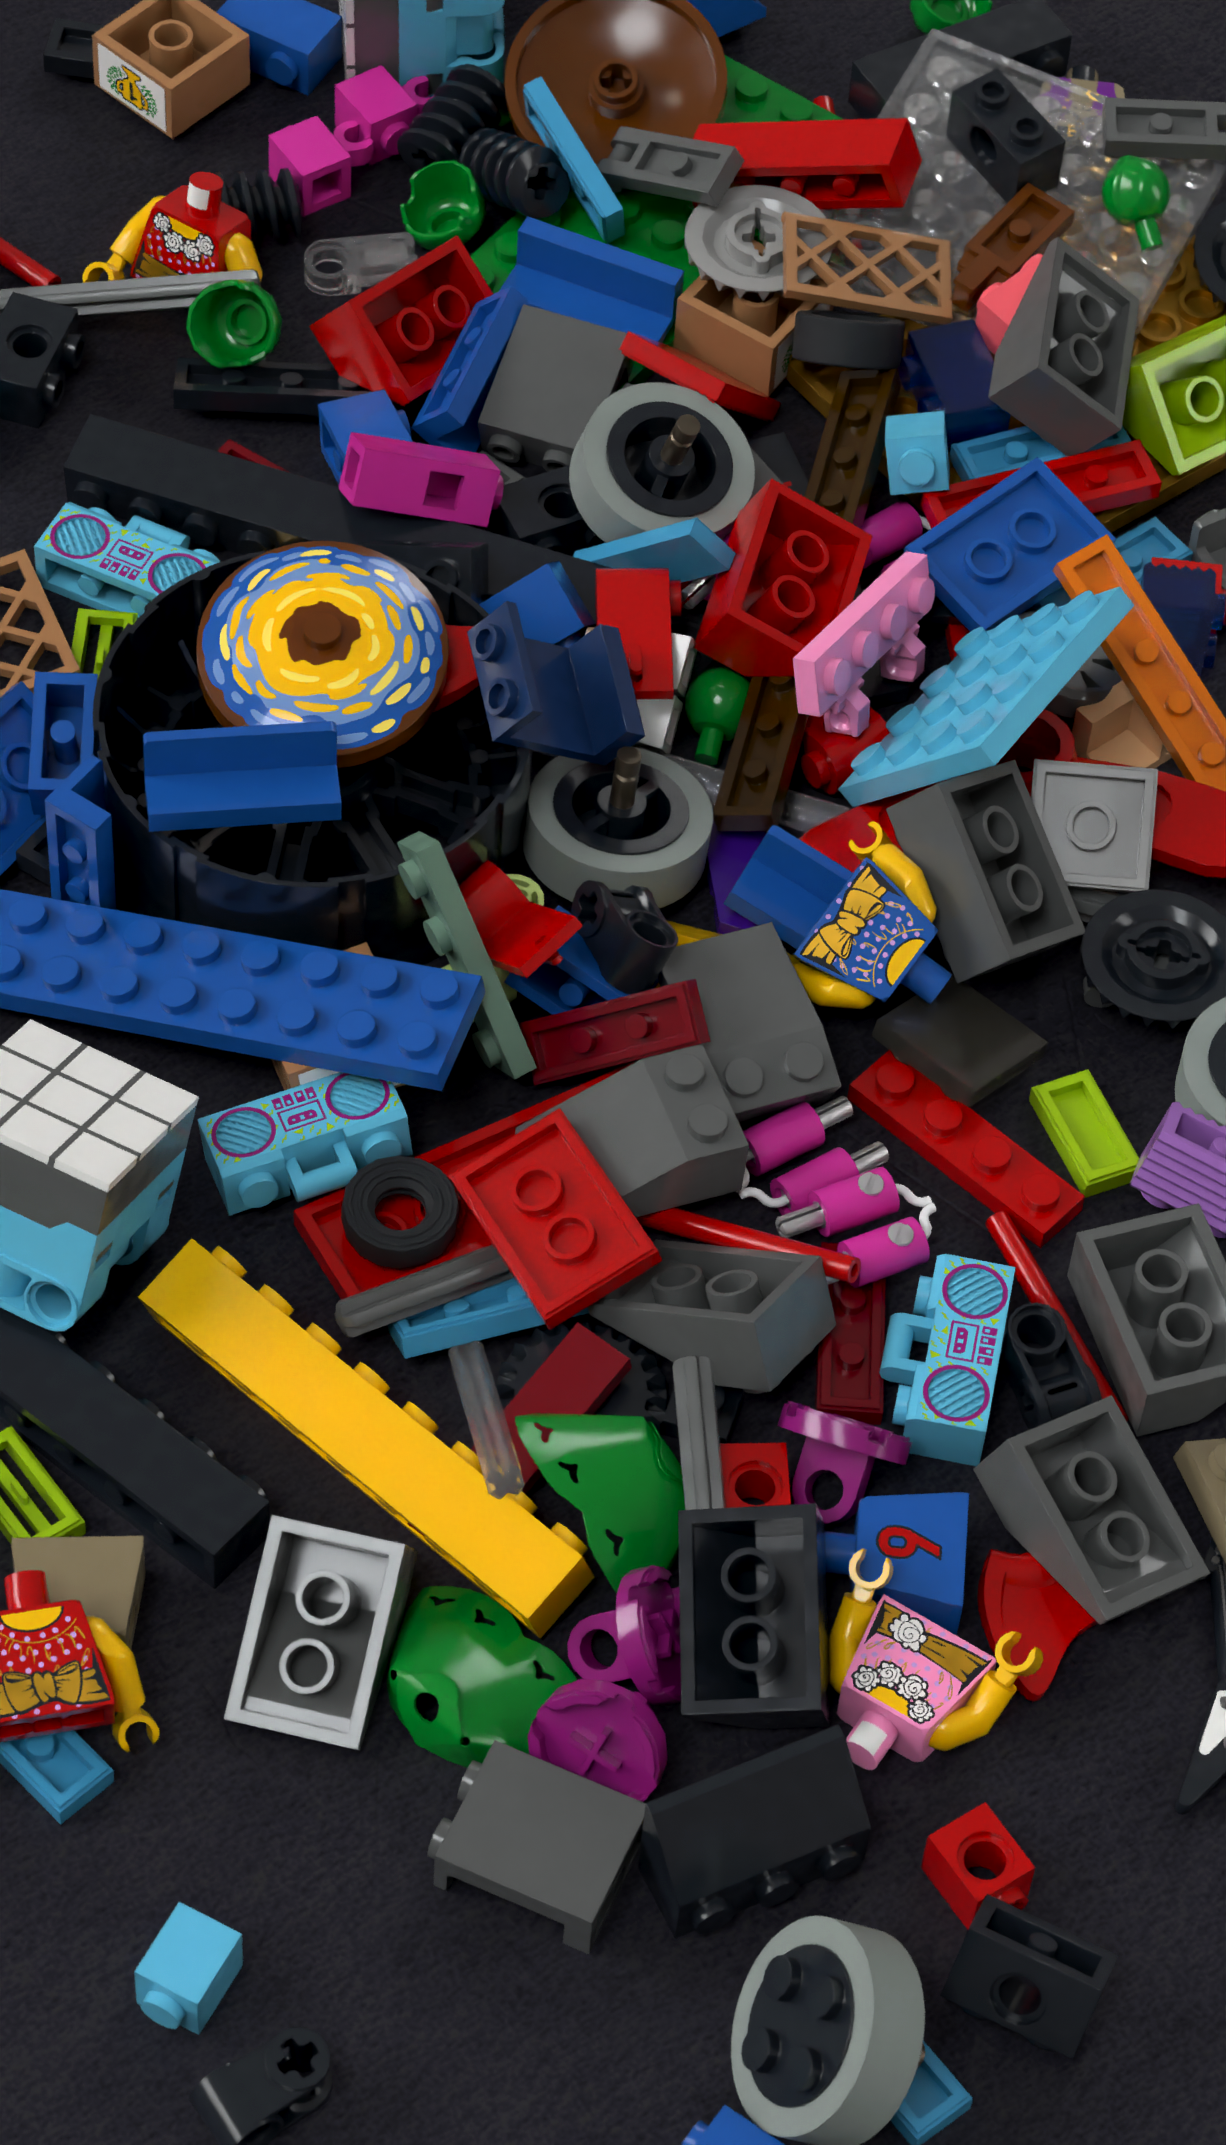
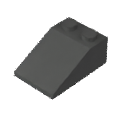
(1067, 352)
(759, 1022)
(661, 1131)
(732, 1304)
(1092, 1511)
(319, 1631)

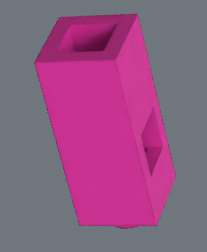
(420, 479)

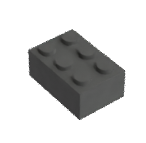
(987, 870)

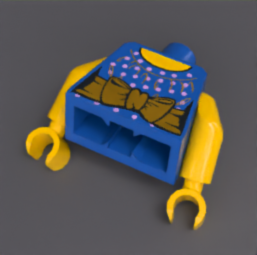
(873, 934)

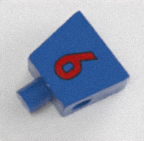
(926, 1547)

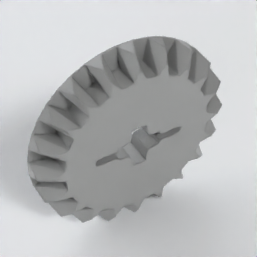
(722, 239)

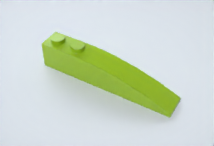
(1180, 398)

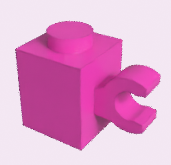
(380, 107)
(319, 160)

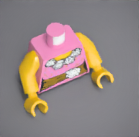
(910, 1679)

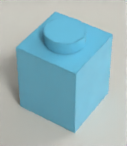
(917, 452)
(187, 1969)

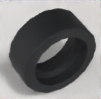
(848, 339)

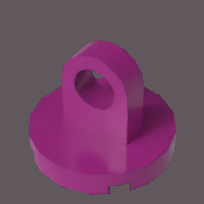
(840, 1447)
(645, 1635)
(602, 1736)

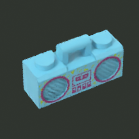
(112, 565)
(303, 1139)
(954, 1388)

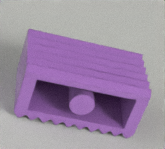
(1186, 1166)

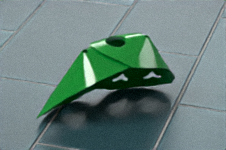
(624, 1484)
(473, 1670)

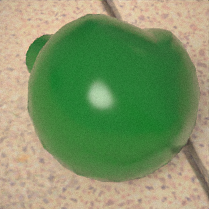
(1136, 196)
(714, 709)

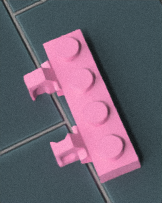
(872, 628)

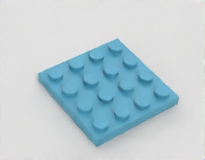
(984, 697)

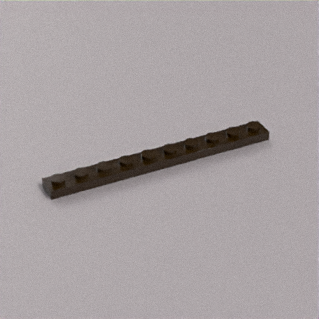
(770, 724)

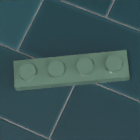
(455, 934)

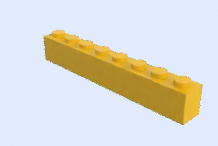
(368, 1436)

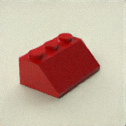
(405, 324)
(785, 585)

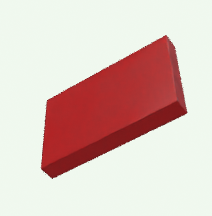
(699, 376)
(555, 1218)

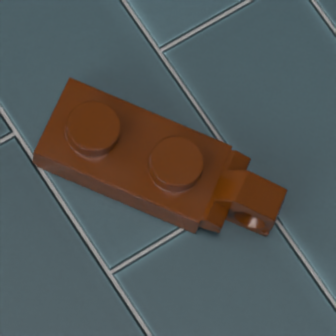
(1008, 242)

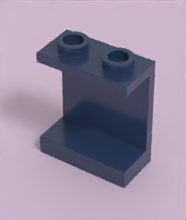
(554, 696)

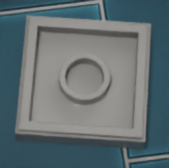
(1097, 822)

